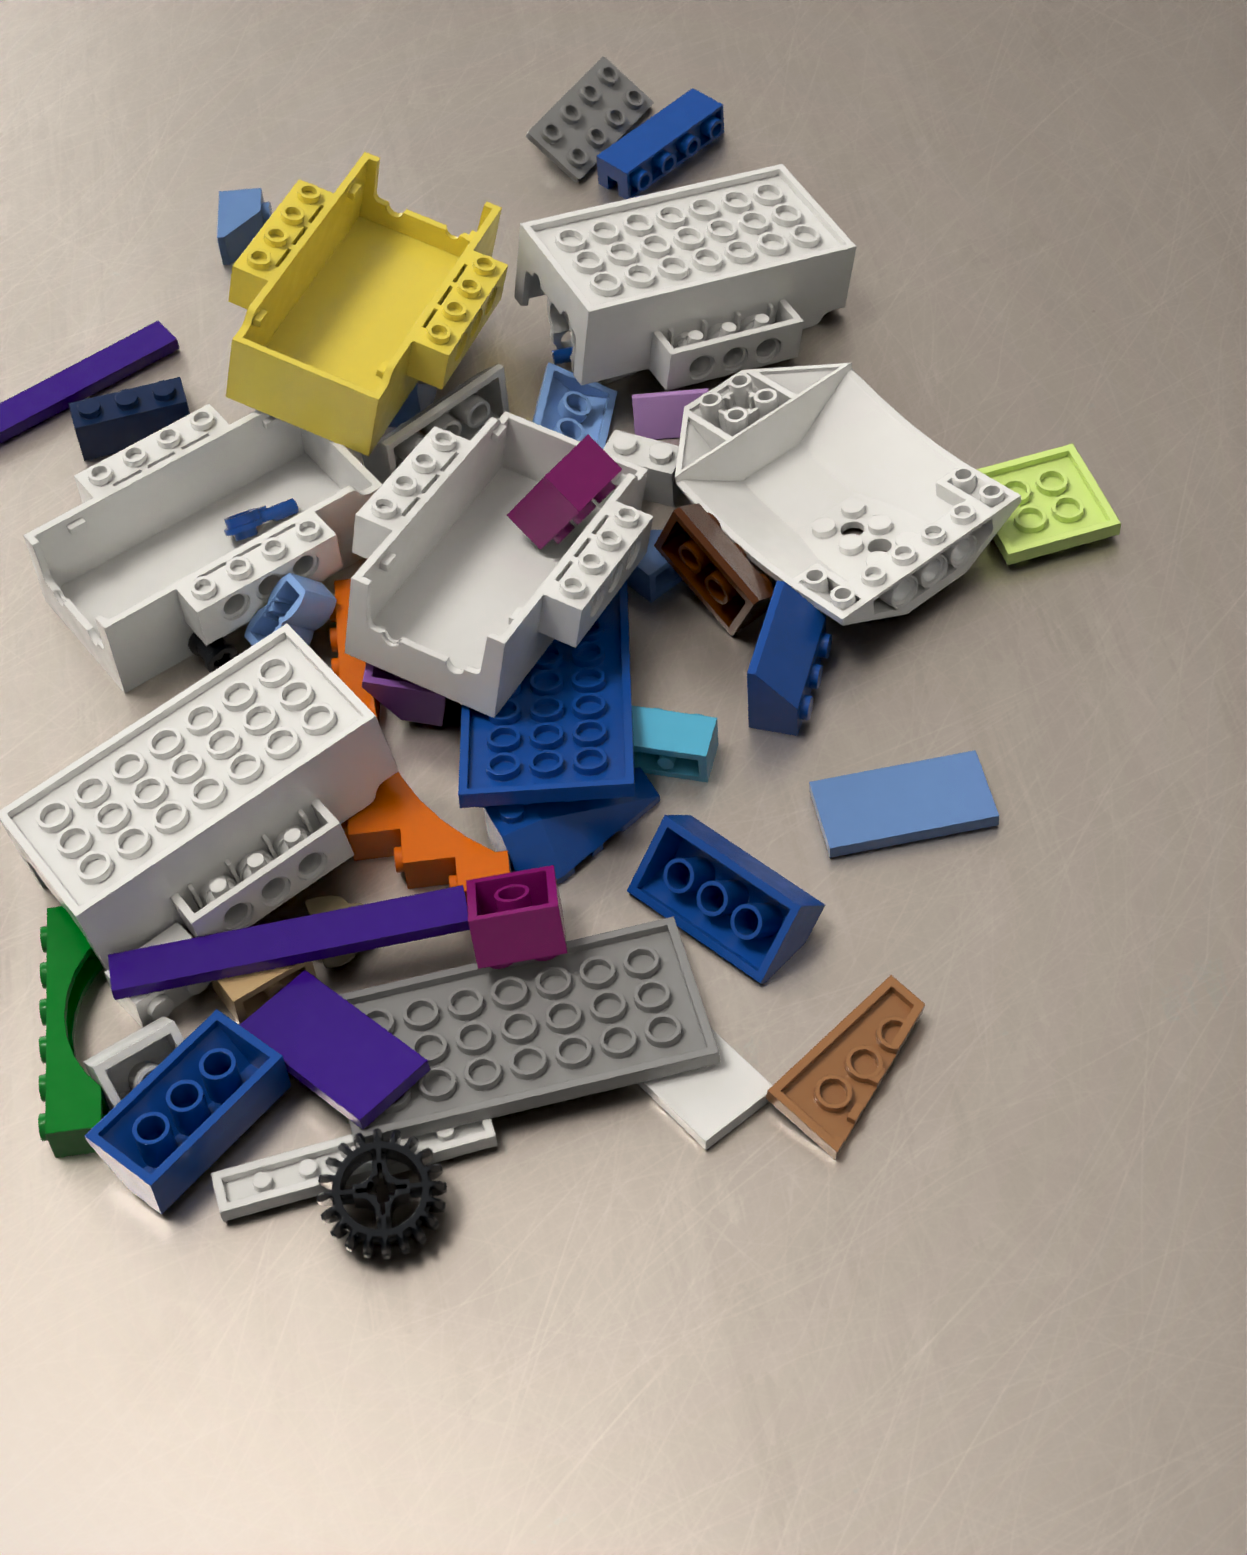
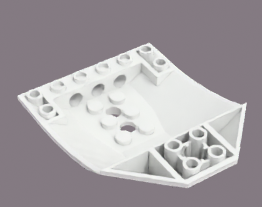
(816, 451)

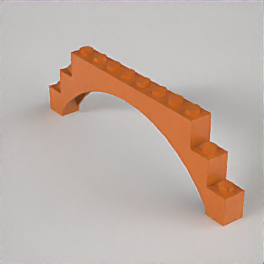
(397, 819)

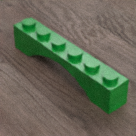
(70, 1095)

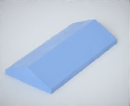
(574, 408)

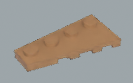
(842, 1072)

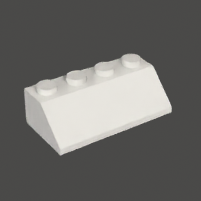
(459, 411)

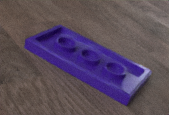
(336, 1049)

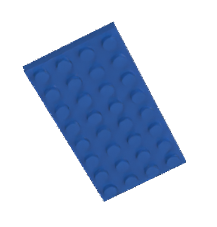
(561, 729)

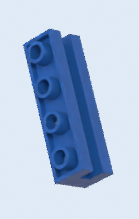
(660, 144)

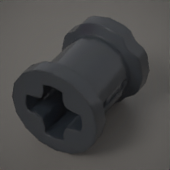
(214, 654)

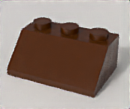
(714, 567)

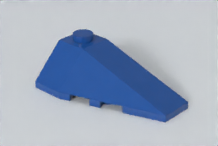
(564, 831)

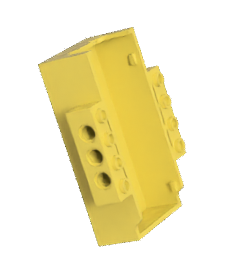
(355, 307)

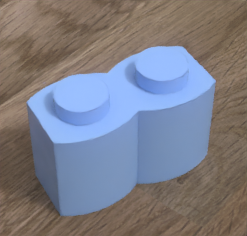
(295, 602)

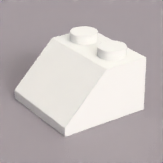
(133, 1058)

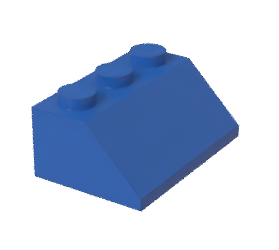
(786, 663)

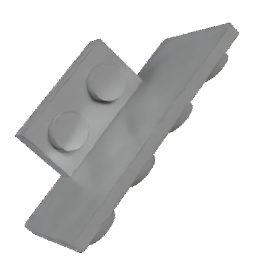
(589, 119)

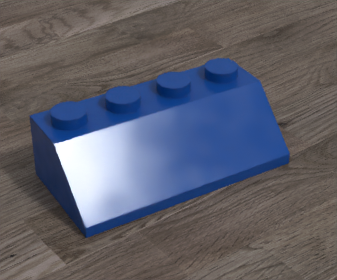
(724, 897)
(189, 1110)

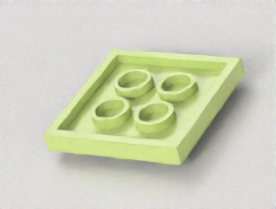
(1057, 506)

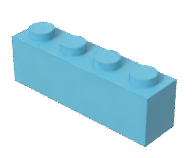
(674, 743)

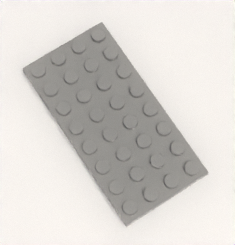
(542, 1030)

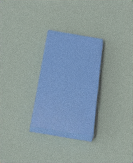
(903, 803)

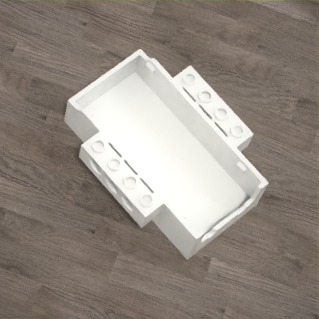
(689, 277)
(150, 546)
(458, 588)
(207, 802)

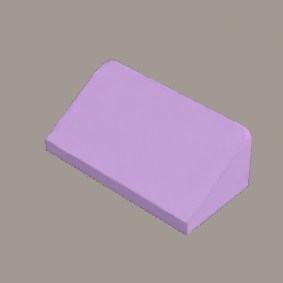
(661, 413)

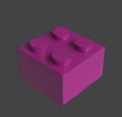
(566, 494)
(516, 917)

